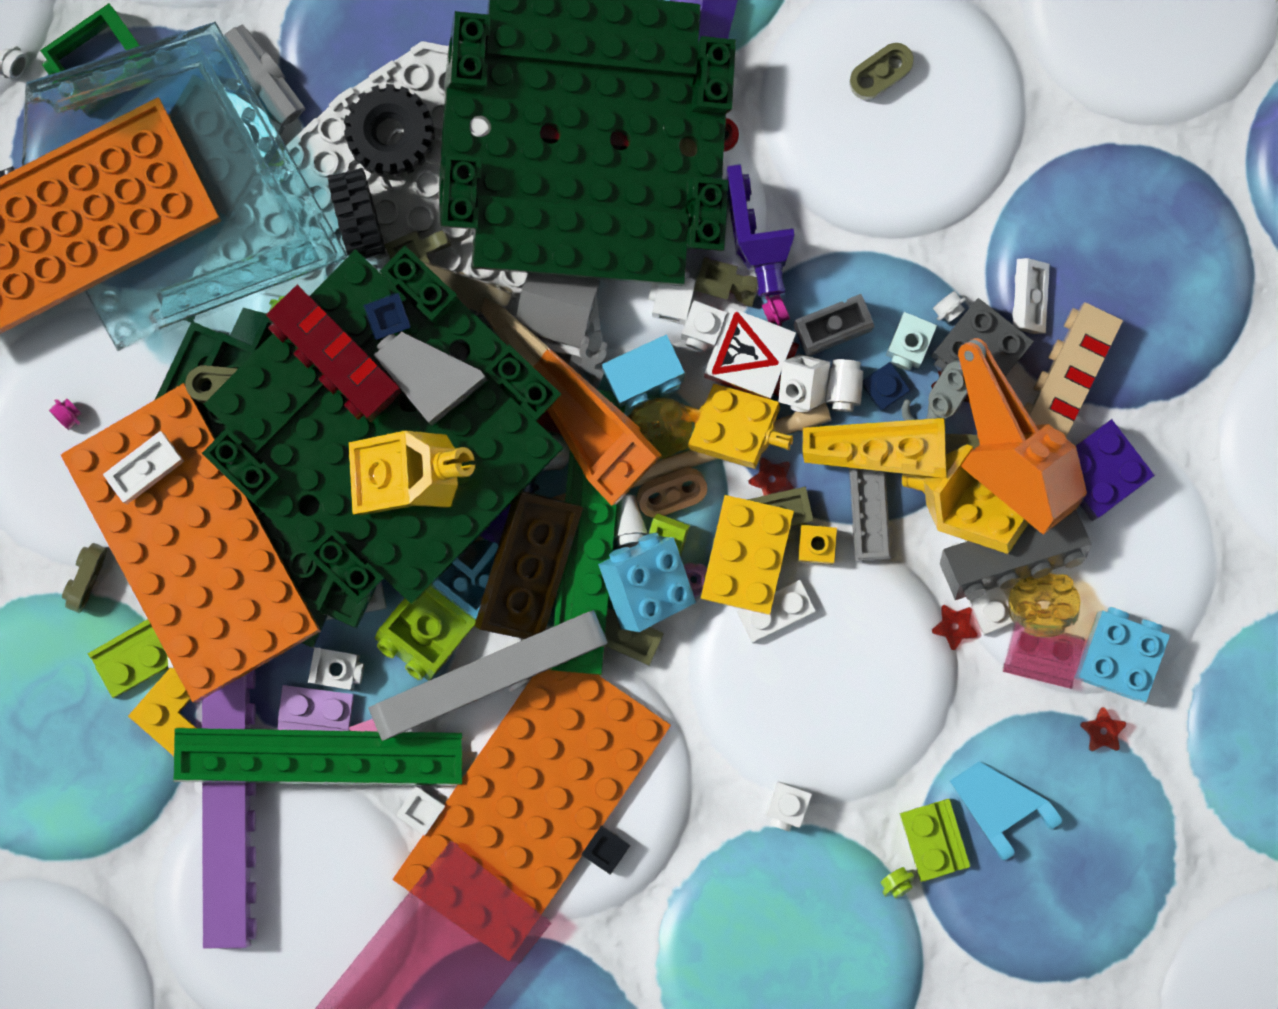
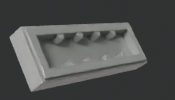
(869, 514)

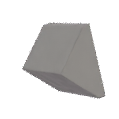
(557, 307)

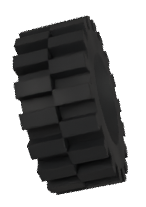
(383, 105)
(356, 213)

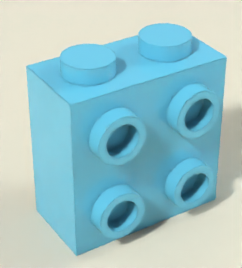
(647, 582)
(1122, 655)

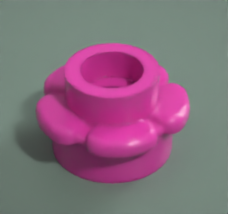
(775, 310)
(65, 413)

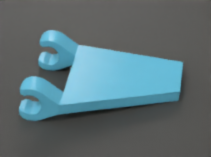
(999, 804)

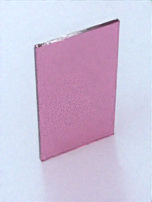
(443, 943)

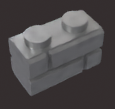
(834, 325)

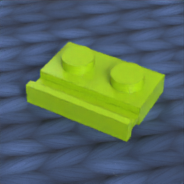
(129, 659)
(934, 840)

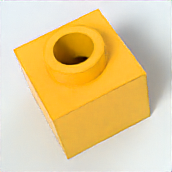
(807, 553)

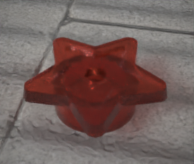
(768, 469)
(964, 629)
(1101, 721)

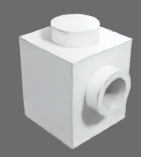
(671, 301)
(703, 326)
(803, 382)
(787, 806)

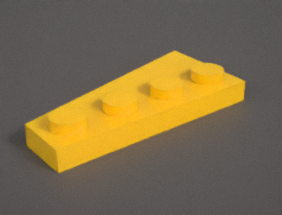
(893, 446)

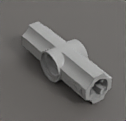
(264, 76)

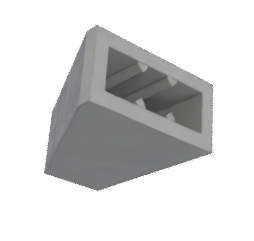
(427, 375)

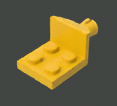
(405, 471)
(967, 507)

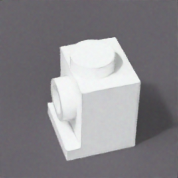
(321, 664)

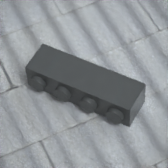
(976, 568)

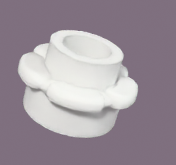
(12, 62)
(949, 307)

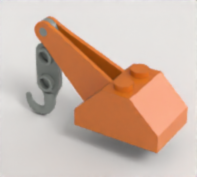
(1016, 460)

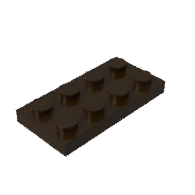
(528, 566)

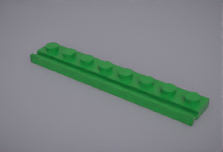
(582, 581)
(316, 757)

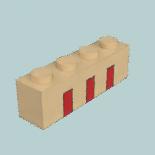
(1073, 368)

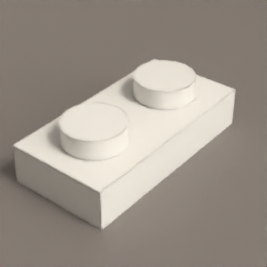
(1031, 296)
(143, 467)
(788, 607)

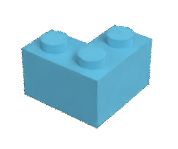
(643, 371)
(467, 584)

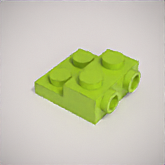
(424, 633)

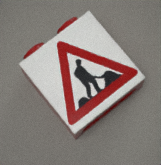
(750, 354)

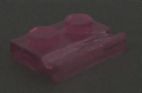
(1044, 658)

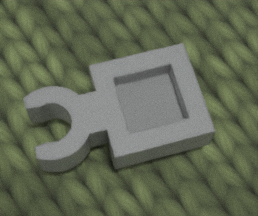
(589, 362)

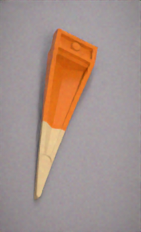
(597, 432)

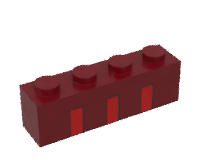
(333, 353)

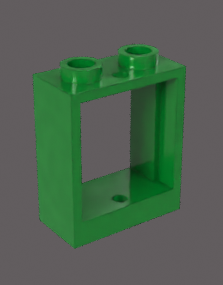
(82, 33)

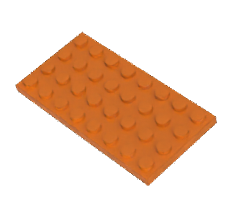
(96, 211)
(193, 550)
(543, 784)

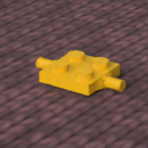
(736, 426)

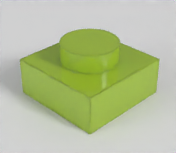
(670, 528)

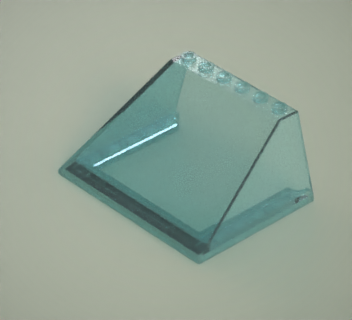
(266, 210)

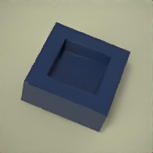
(386, 316)
(885, 386)

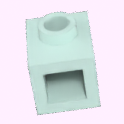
(910, 341)

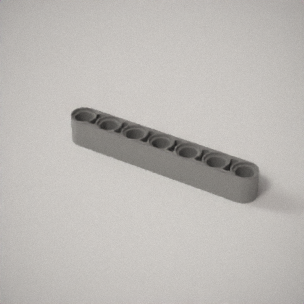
(488, 675)

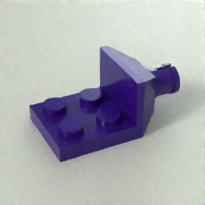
(759, 252)

